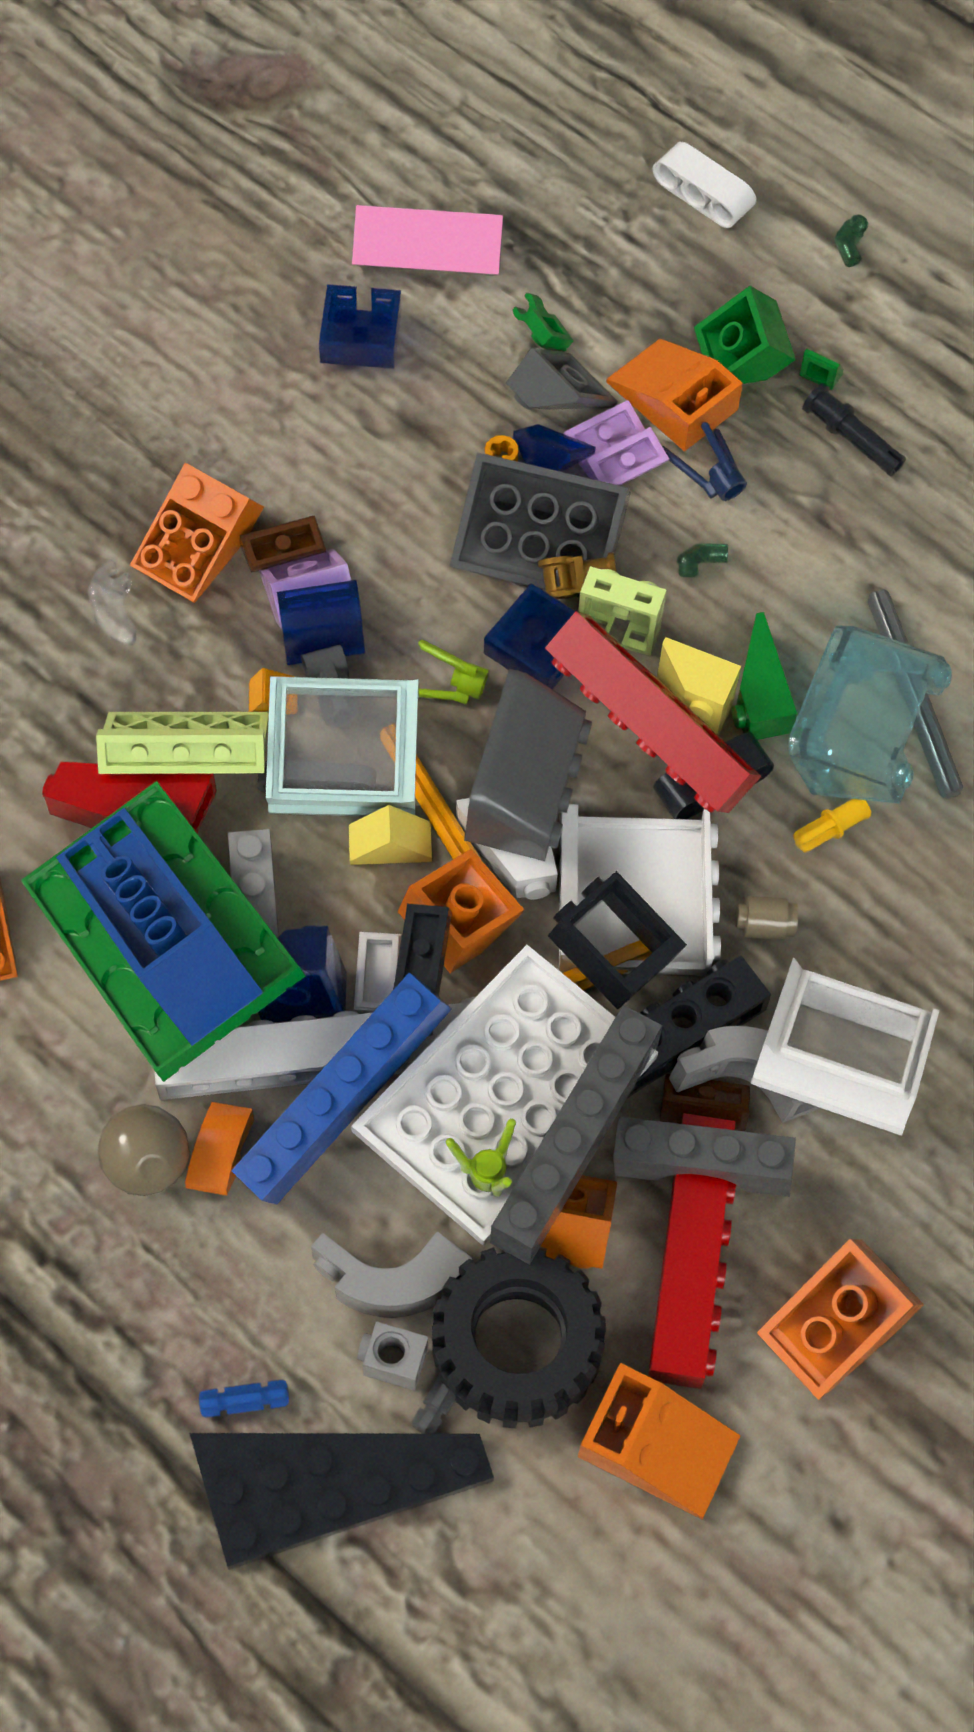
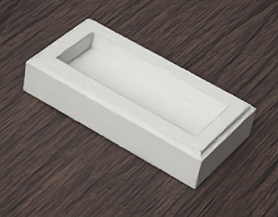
(375, 969)

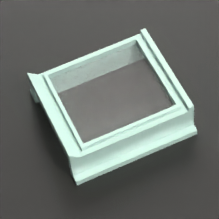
(341, 745)

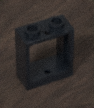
(637, 916)

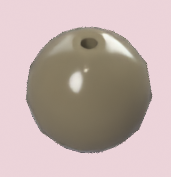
(143, 1150)

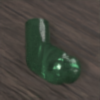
(848, 237)
(699, 554)

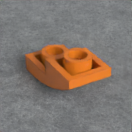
(218, 1148)

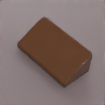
(282, 544)
(707, 1099)

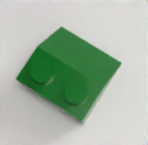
(747, 337)

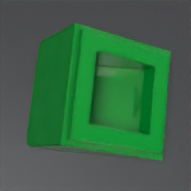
(820, 369)

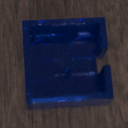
(360, 335)
(525, 631)

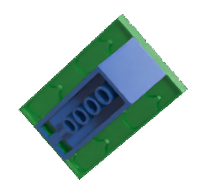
(162, 930)

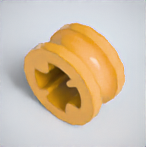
(502, 443)

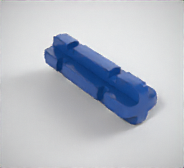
(243, 1398)

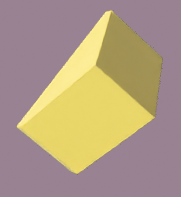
(390, 838)

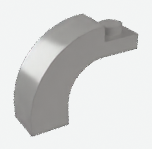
(732, 1053)
(394, 1290)

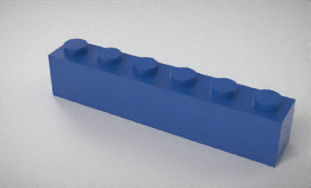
(341, 1090)

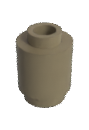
(767, 918)

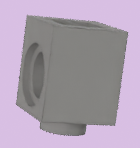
(408, 1369)

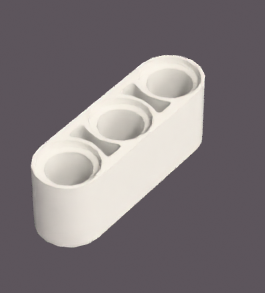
(704, 184)

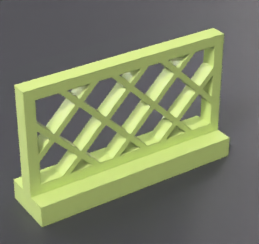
(182, 742)

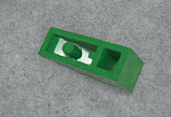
(764, 695)

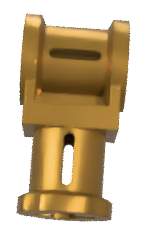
(571, 573)

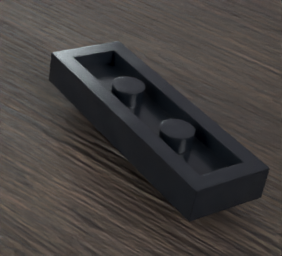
(424, 945)

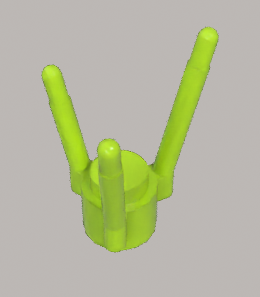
(467, 677)
(488, 1165)

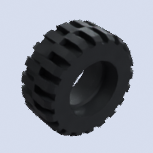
(512, 1395)

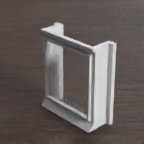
(845, 1049)

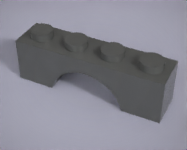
(664, 1149)

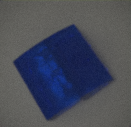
(321, 619)

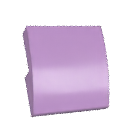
(621, 445)

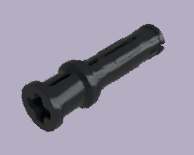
(841, 419)

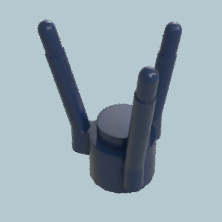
(724, 476)

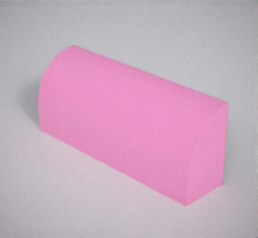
(427, 240)

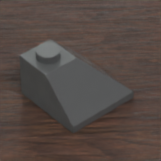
(556, 382)

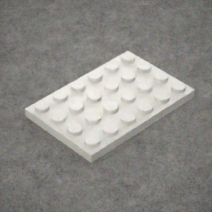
(498, 1060)

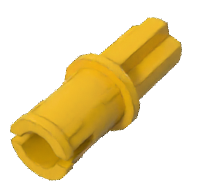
(831, 824)

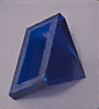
(550, 448)

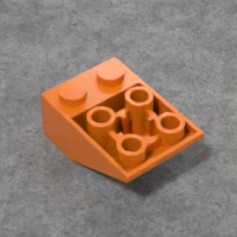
(678, 390)
(195, 533)
(658, 1441)

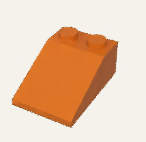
(839, 1317)

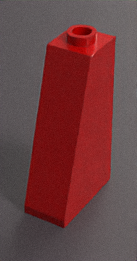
(88, 797)

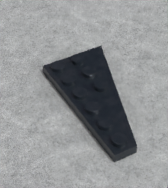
(307, 1486)

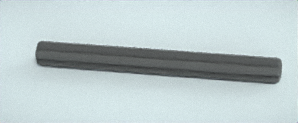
(926, 722)

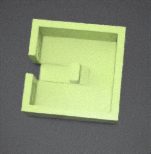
(612, 595)

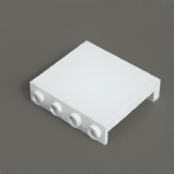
(663, 863)

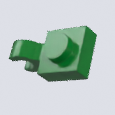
(546, 327)

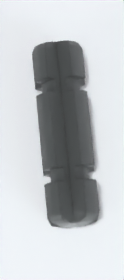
(437, 1403)

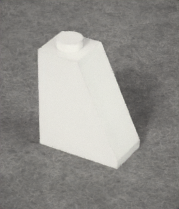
(519, 873)

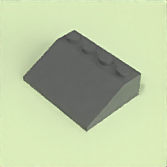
(534, 514)

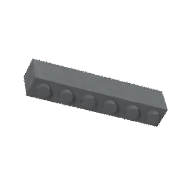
(575, 1135)

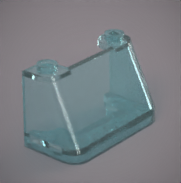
(862, 714)

